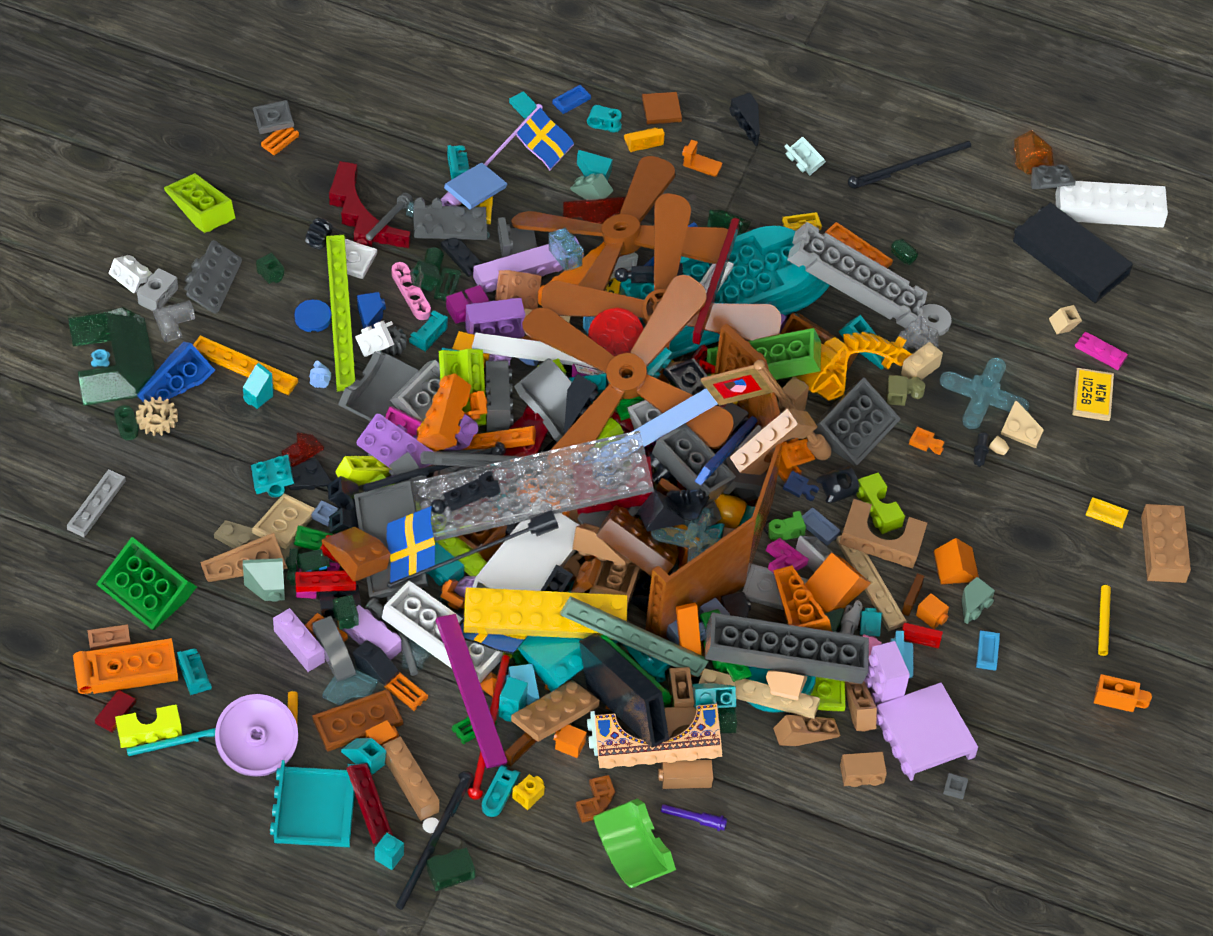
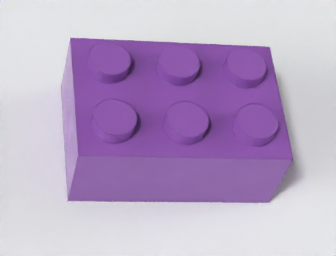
(496, 318)

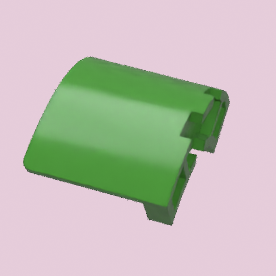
(631, 844)

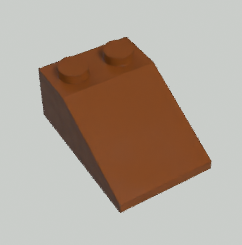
(358, 553)

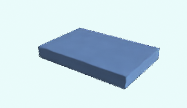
(475, 185)

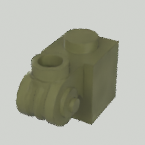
(900, 386)

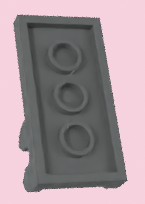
(448, 221)

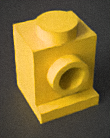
(528, 796)

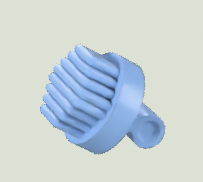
(320, 375)

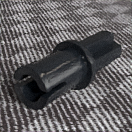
(981, 449)

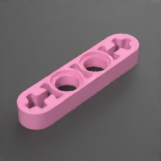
(407, 292)

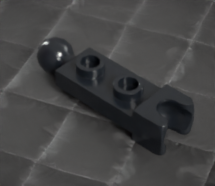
(640, 274)
(467, 493)

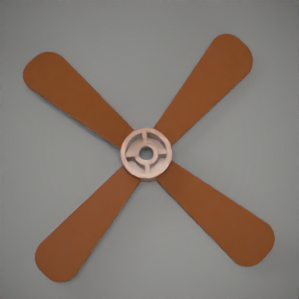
(670, 229)
(623, 231)
(674, 311)

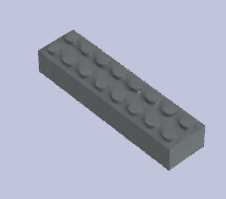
(787, 648)

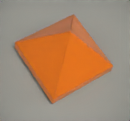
(489, 683)

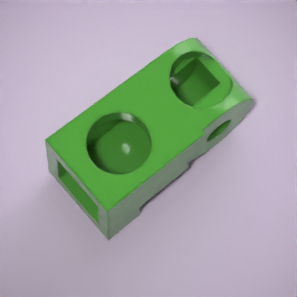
(787, 528)

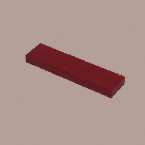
(369, 801)

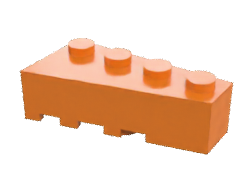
(445, 413)

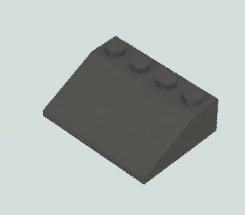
(856, 422)

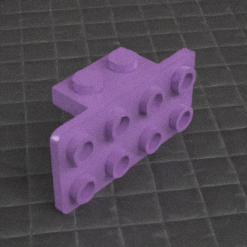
(390, 442)

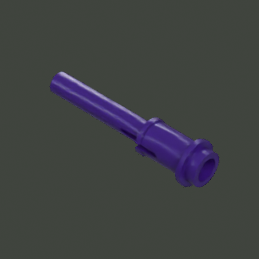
(705, 819)

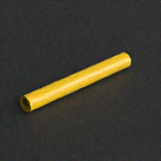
(1104, 620)

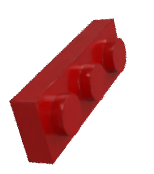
(324, 581)

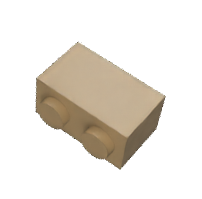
(922, 362)

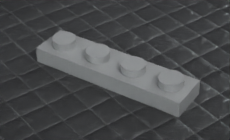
(96, 503)

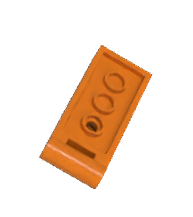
(125, 667)

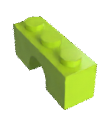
(885, 516)

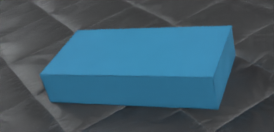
(987, 650)

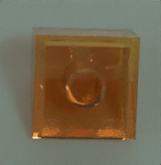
(1032, 152)

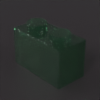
(450, 869)

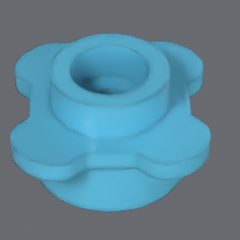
(100, 354)

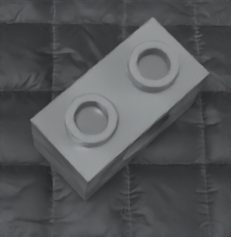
(157, 290)

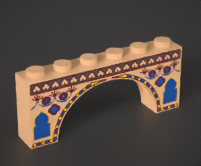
(620, 749)

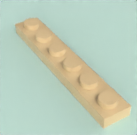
(760, 694)

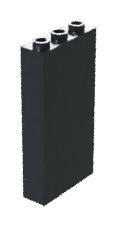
(1072, 252)
(624, 690)

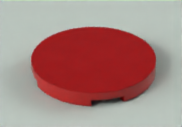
(615, 330)

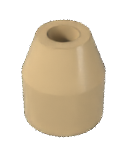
(999, 446)

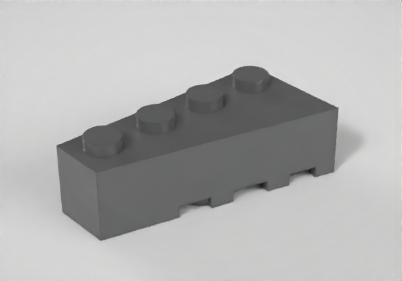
(498, 396)

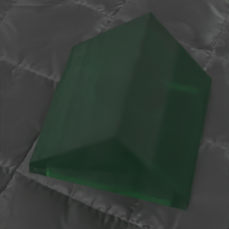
(722, 219)

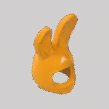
(730, 509)

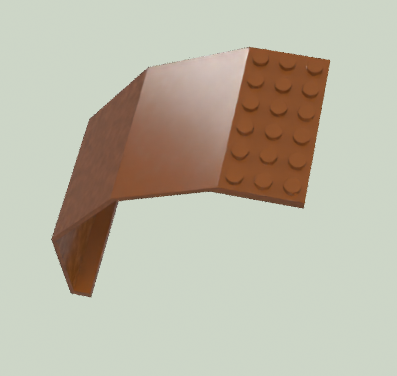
(726, 563)

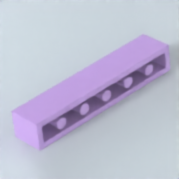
(533, 261)

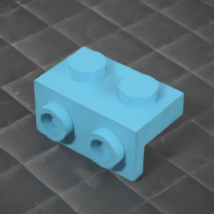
(905, 649)

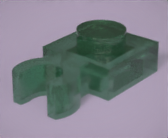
(293, 564)

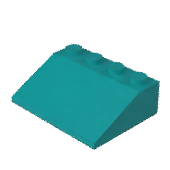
(553, 658)

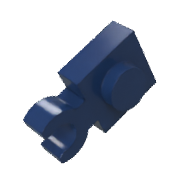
(798, 485)

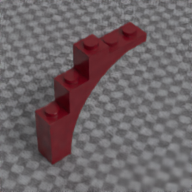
(355, 214)

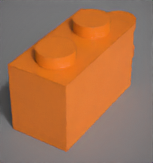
(1121, 694)

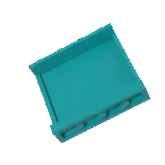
(313, 807)

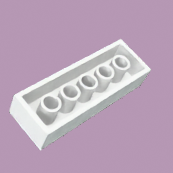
(1114, 203)
(415, 614)

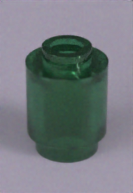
(904, 251)
(434, 257)

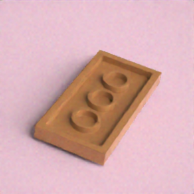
(555, 710)

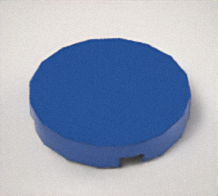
(313, 315)

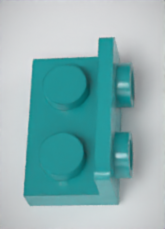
(649, 663)

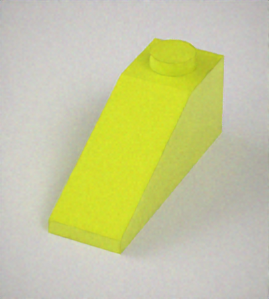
(361, 469)

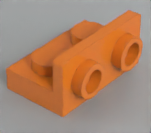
(796, 453)

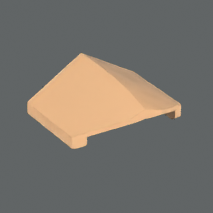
(785, 684)

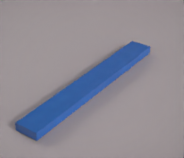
(726, 450)

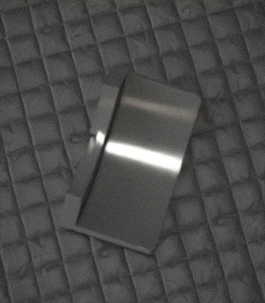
(382, 380)
(547, 394)

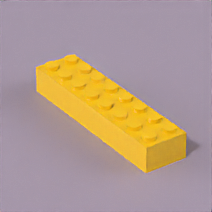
(532, 612)

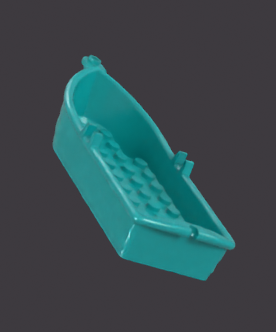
(758, 277)

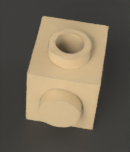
(1065, 319)

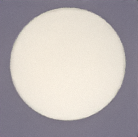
(430, 824)

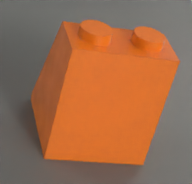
(836, 583)

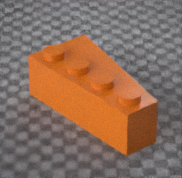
(798, 601)

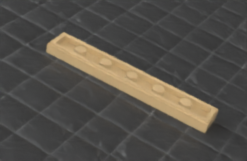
(877, 590)

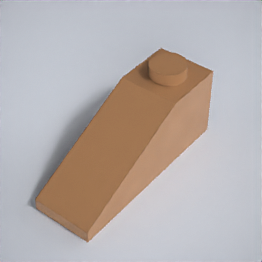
(861, 706)

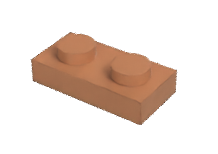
(109, 637)

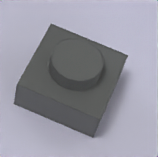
(955, 786)

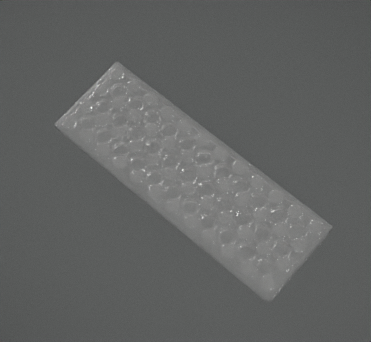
(542, 482)

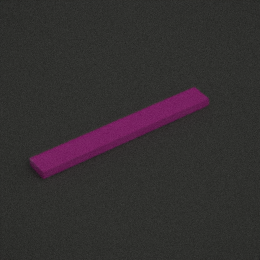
(471, 691)

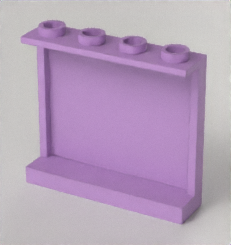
(925, 729)

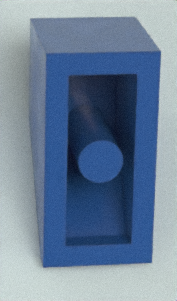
(370, 309)

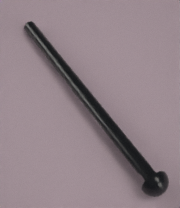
(856, 182)
(499, 449)
(466, 779)

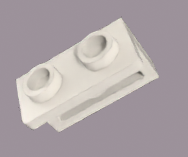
(129, 272)
(375, 339)

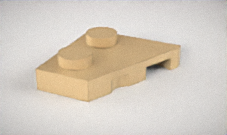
(1022, 426)

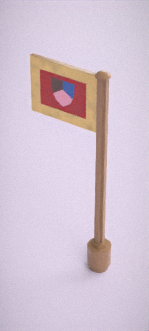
(753, 382)

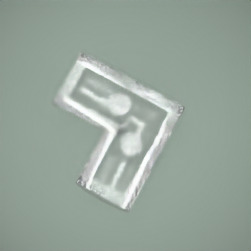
(169, 317)

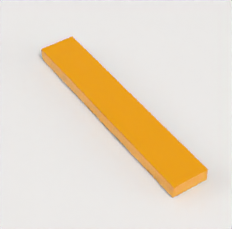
(242, 364)

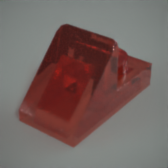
(303, 449)

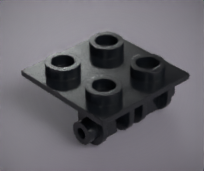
(689, 502)

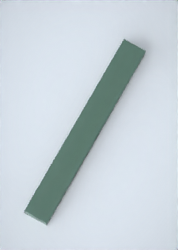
(633, 636)

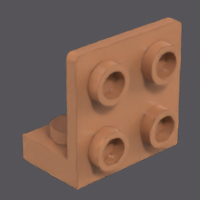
(518, 285)

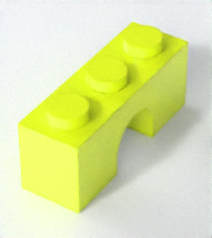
(133, 733)

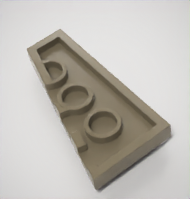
(237, 535)

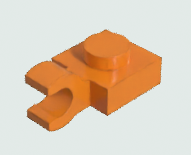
(924, 439)

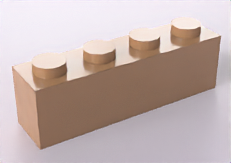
(411, 779)

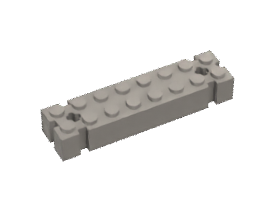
(856, 275)

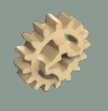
(156, 416)

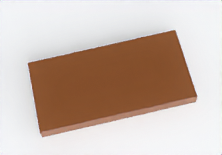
(350, 721)

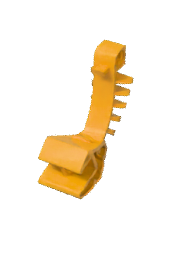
(835, 355)

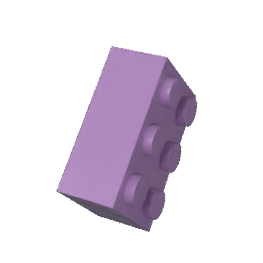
(886, 673)

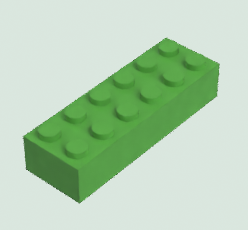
(786, 353)

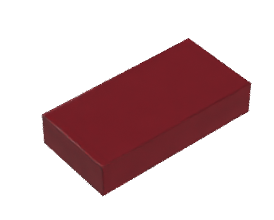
(118, 705)

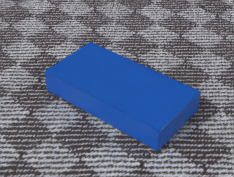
(571, 99)

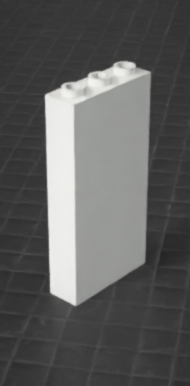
(528, 559)

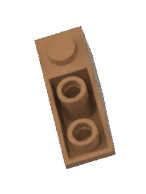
(589, 544)
(802, 730)

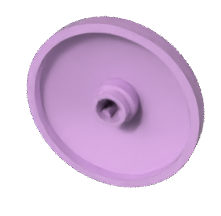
(256, 735)

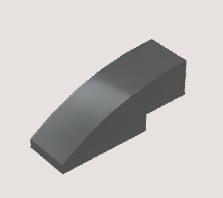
(334, 648)

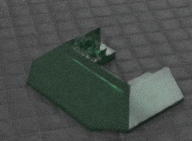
(130, 352)

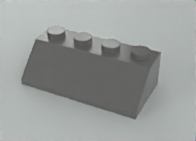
(686, 456)

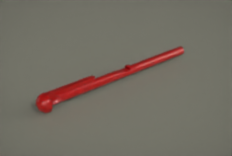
(475, 792)

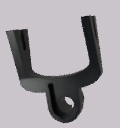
(661, 471)

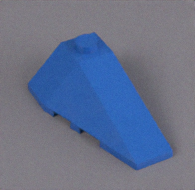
(177, 374)

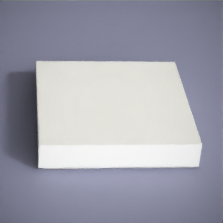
(358, 258)

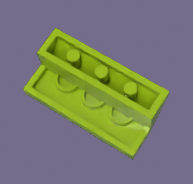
(467, 365)

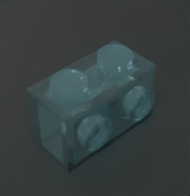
(565, 249)

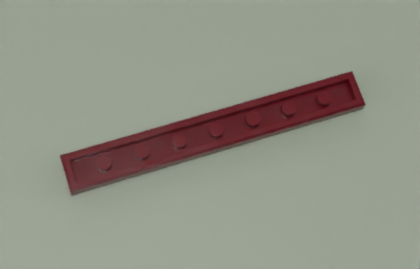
(716, 280)

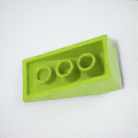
(201, 202)

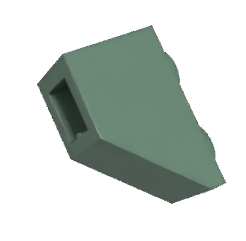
(592, 187)
(975, 598)

